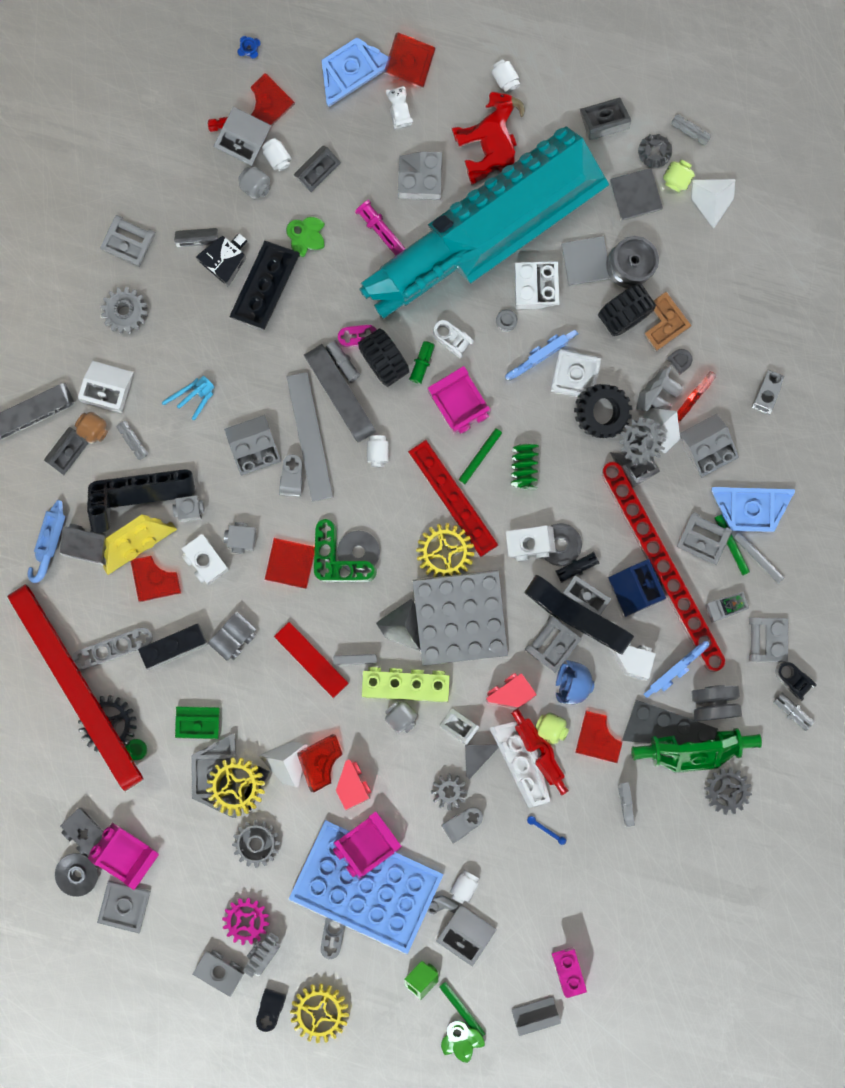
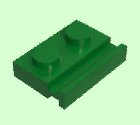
(197, 722)

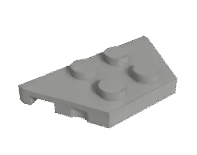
(204, 762)

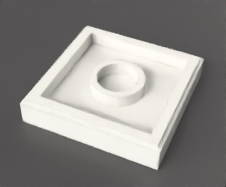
(575, 373)

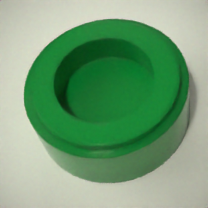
(137, 749)

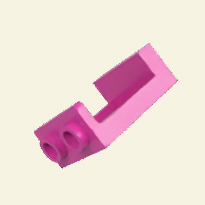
(459, 401)
(366, 846)
(123, 855)
(569, 972)

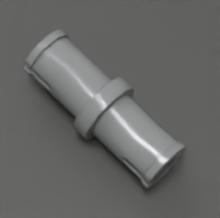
(342, 361)
(793, 711)

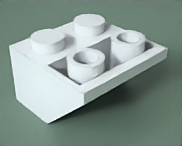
(536, 285)
(105, 386)
(636, 661)

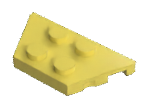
(133, 540)

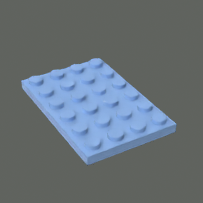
(382, 904)

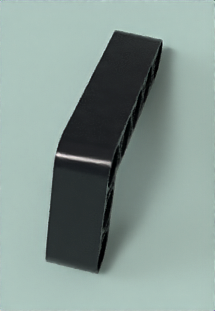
(134, 490)
(578, 616)

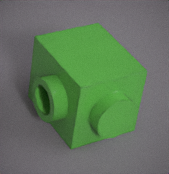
(421, 979)

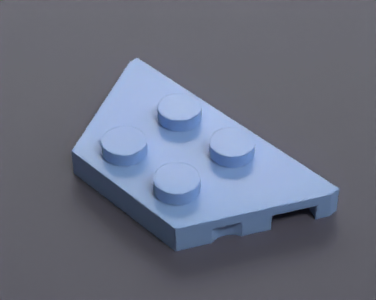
(350, 69)
(752, 507)

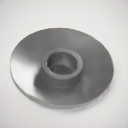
(66, 877)

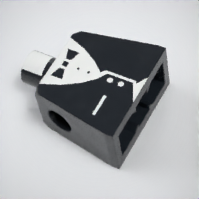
(224, 258)

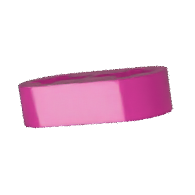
(354, 330)

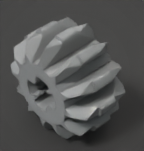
(442, 794)

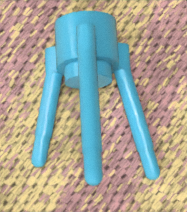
(201, 387)

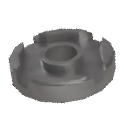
(355, 539)
(573, 548)

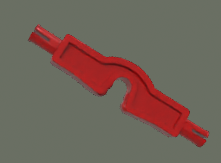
(546, 761)

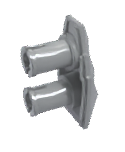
(649, 395)

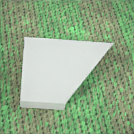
(713, 197)
(668, 422)
(285, 762)

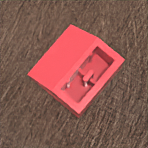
(513, 694)
(350, 787)

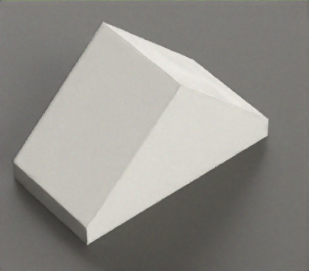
(459, 726)

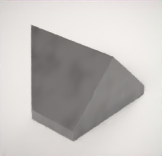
(635, 472)
(402, 625)

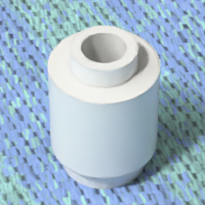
(505, 76)
(276, 154)
(377, 450)
(464, 887)

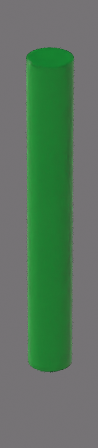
(480, 456)
(733, 547)
(460, 1008)

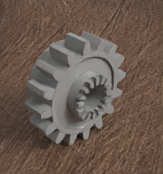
(127, 321)
(244, 846)
(261, 955)

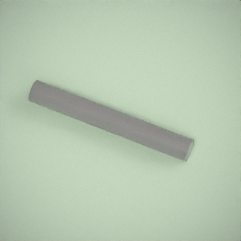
(766, 565)

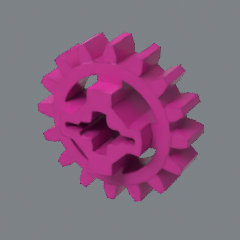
(257, 912)

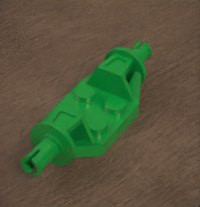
(696, 756)

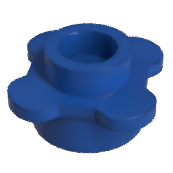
(248, 41)

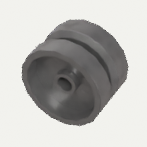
(632, 261)
(716, 703)

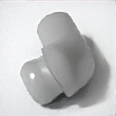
(440, 903)

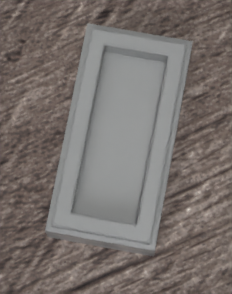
(355, 659)

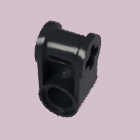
(795, 681)
(270, 1005)

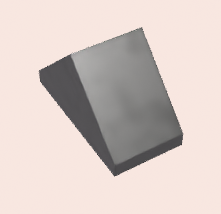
(476, 756)

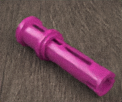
(375, 221)

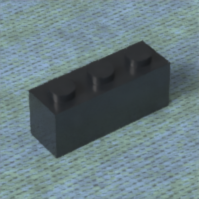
(172, 646)

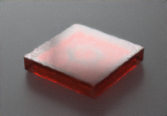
(409, 60)
(290, 563)

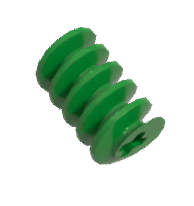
(524, 466)

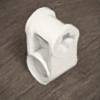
(453, 339)

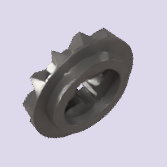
(655, 160)

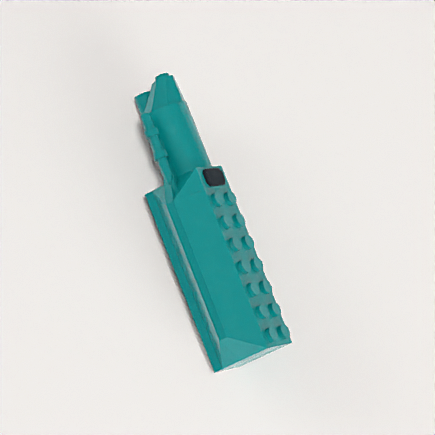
(492, 221)

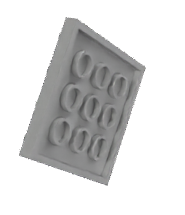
(460, 617)

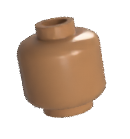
(91, 427)

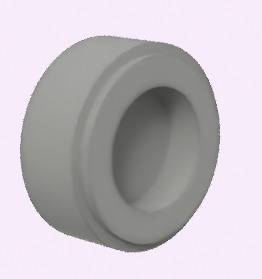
(506, 320)

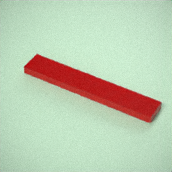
(453, 498)

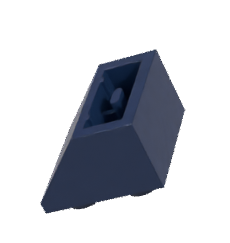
(637, 588)

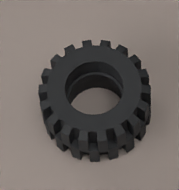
(627, 310)
(383, 357)
(620, 411)

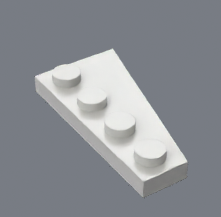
(521, 764)

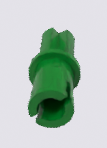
(422, 362)

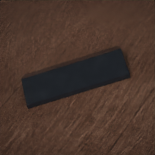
(264, 285)

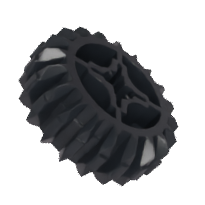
(123, 715)

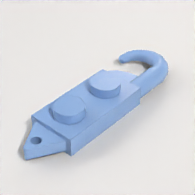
(539, 354)
(47, 540)
(678, 669)

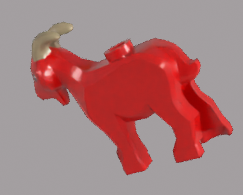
(494, 137)

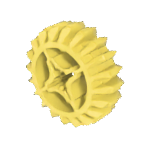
(455, 550)
(244, 782)
(326, 995)

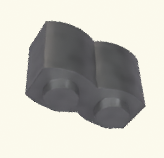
(232, 637)

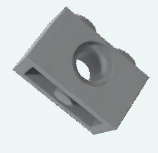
(586, 595)
(206, 968)

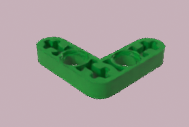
(335, 566)

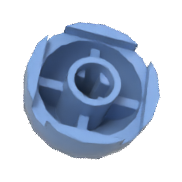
(574, 683)

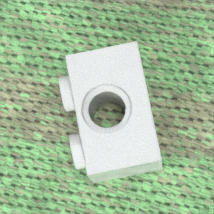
(518, 540)
(200, 547)

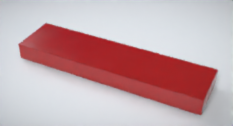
(311, 660)

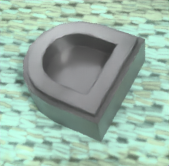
(680, 360)

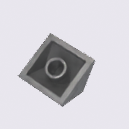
(605, 118)

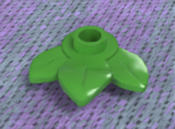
(309, 236)
(462, 1044)

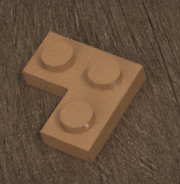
(671, 322)

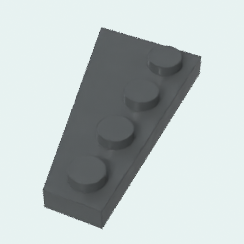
(653, 721)

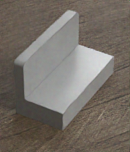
(536, 1016)

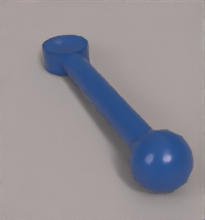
(561, 840)

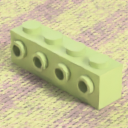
(405, 686)

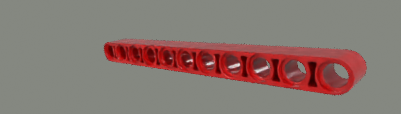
(662, 555)
(75, 688)

